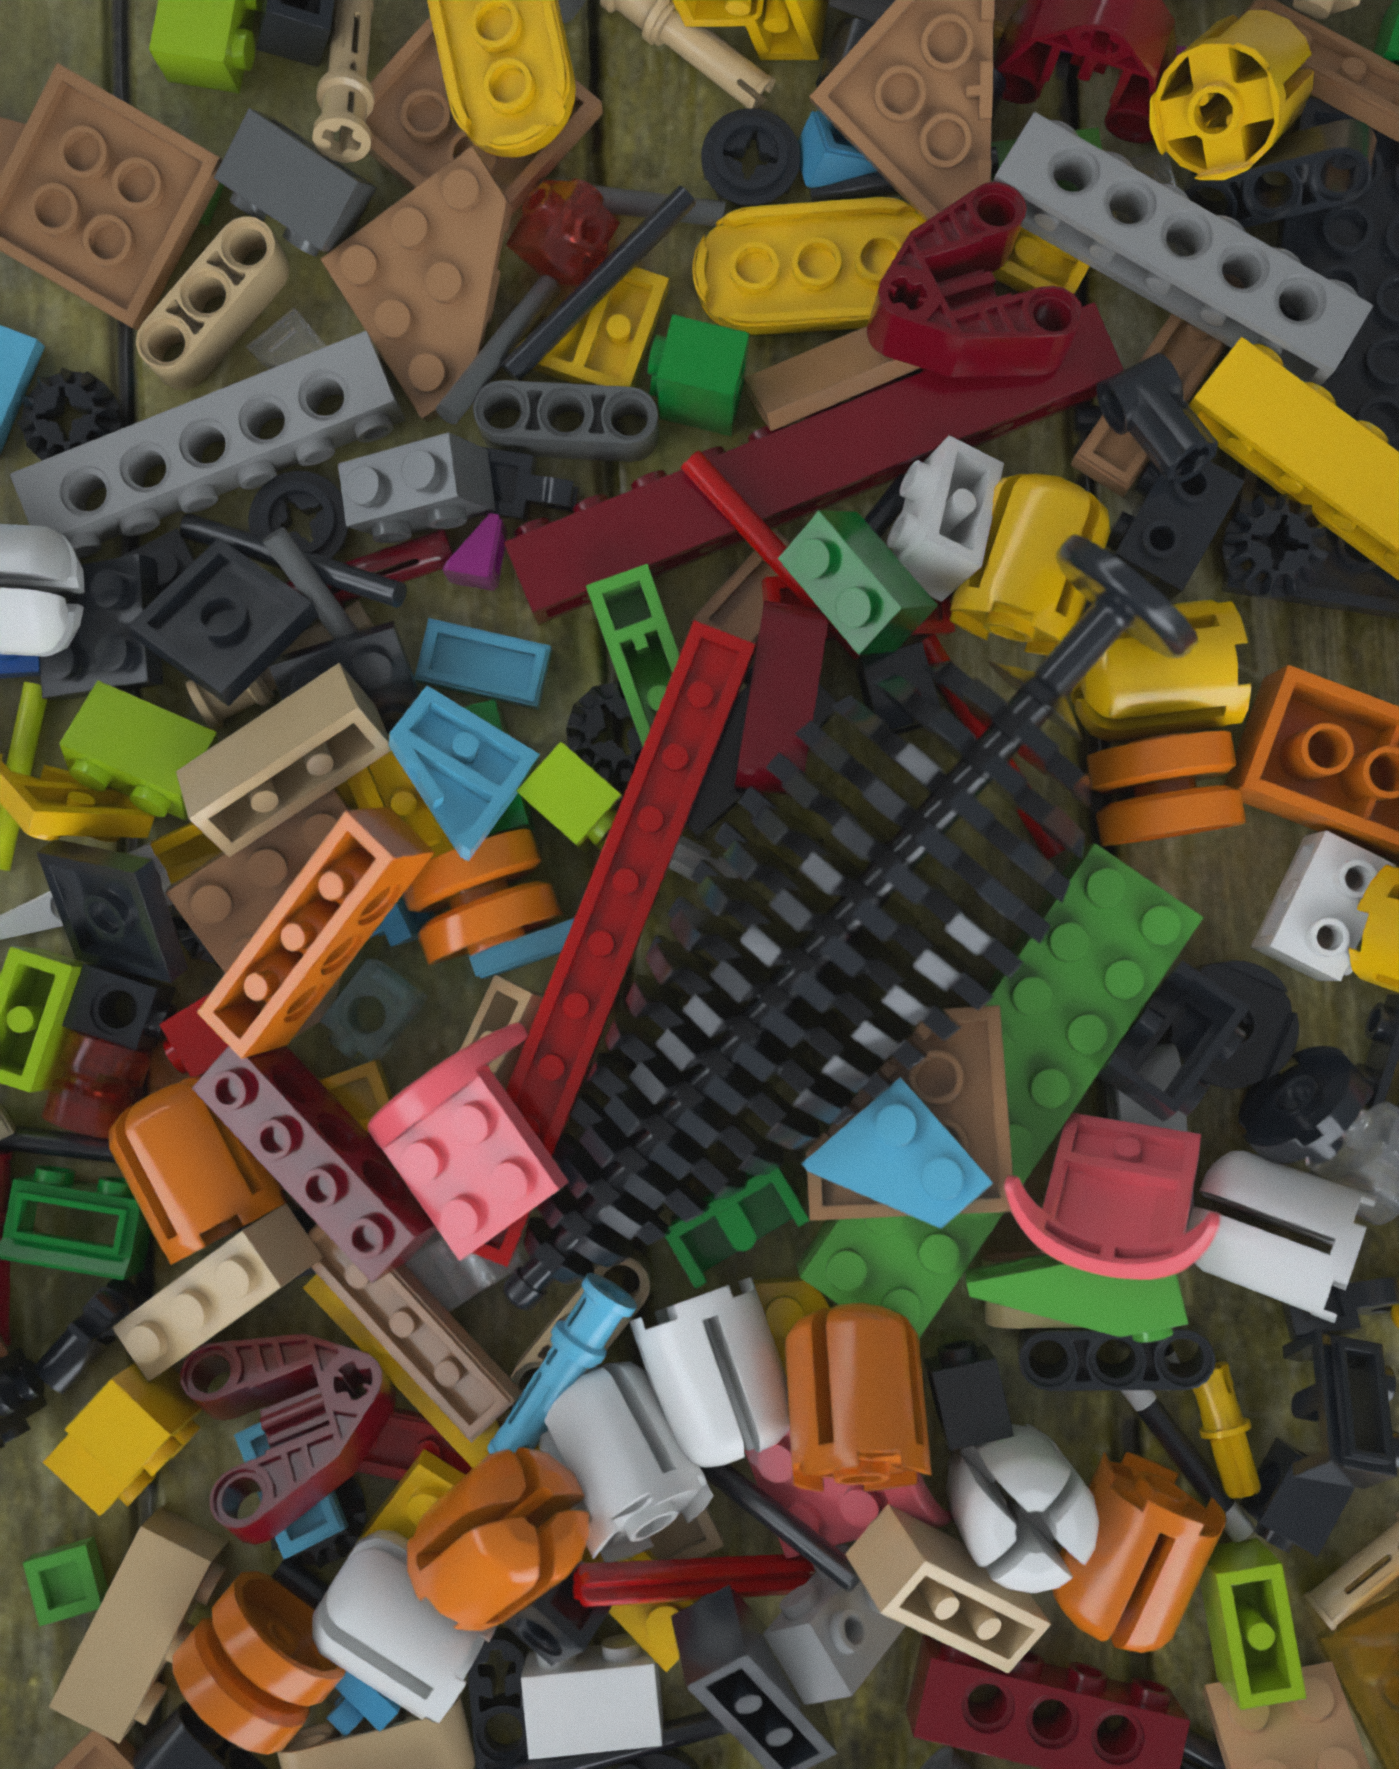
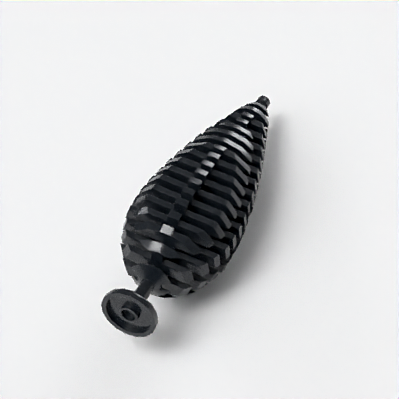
(759, 1009)

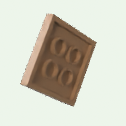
(419, 136)
(102, 197)

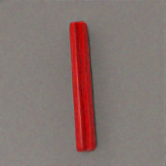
(687, 1578)

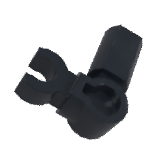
(88, 1335)

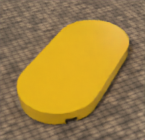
(505, 71)
(800, 264)

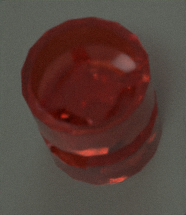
(87, 1104)

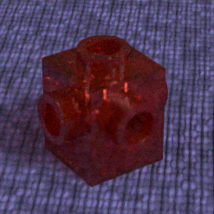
(563, 230)

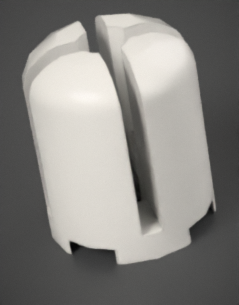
(31, 565)
(1292, 1202)
(717, 1375)
(624, 1459)
(1018, 1536)
(389, 1636)

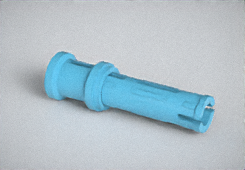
(575, 1347)

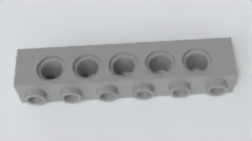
(1183, 285)
(58, 487)

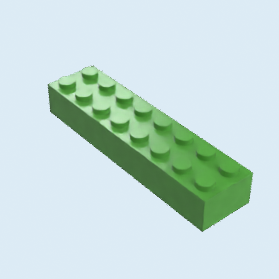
(1058, 1030)

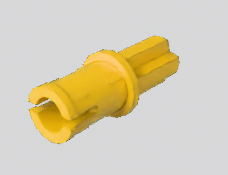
(1227, 1433)

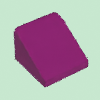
(480, 557)

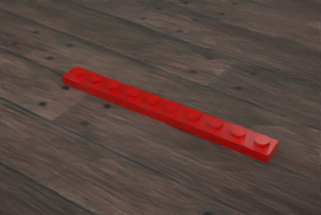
(623, 891)

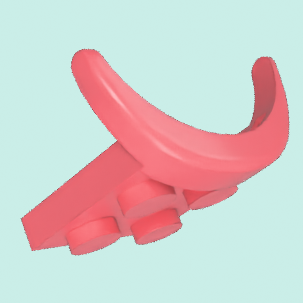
(467, 1146)
(1118, 1200)
(842, 1509)

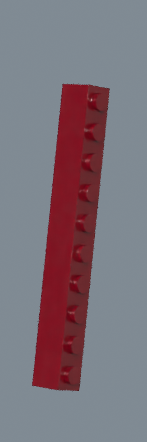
(795, 471)

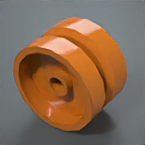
(1164, 786)
(479, 897)
(255, 1665)

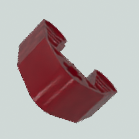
(1098, 33)
(941, 303)
(308, 1421)

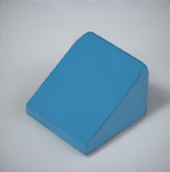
(827, 154)

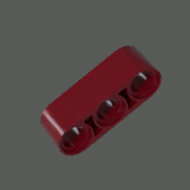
(781, 692)

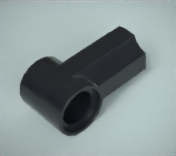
(1152, 408)

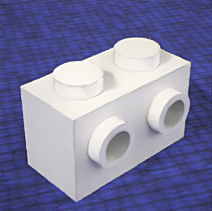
(945, 516)
(1316, 907)
(593, 1700)

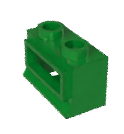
(58, 1187)
(734, 1223)

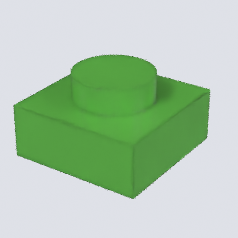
(66, 1581)

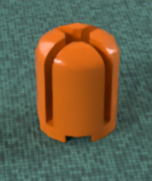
(189, 1170)
(856, 1399)
(498, 1538)
(1145, 1555)

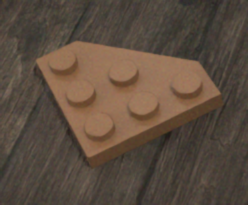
(919, 99)
(428, 277)
(235, 894)
(965, 1091)

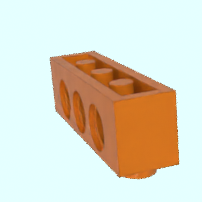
(315, 930)

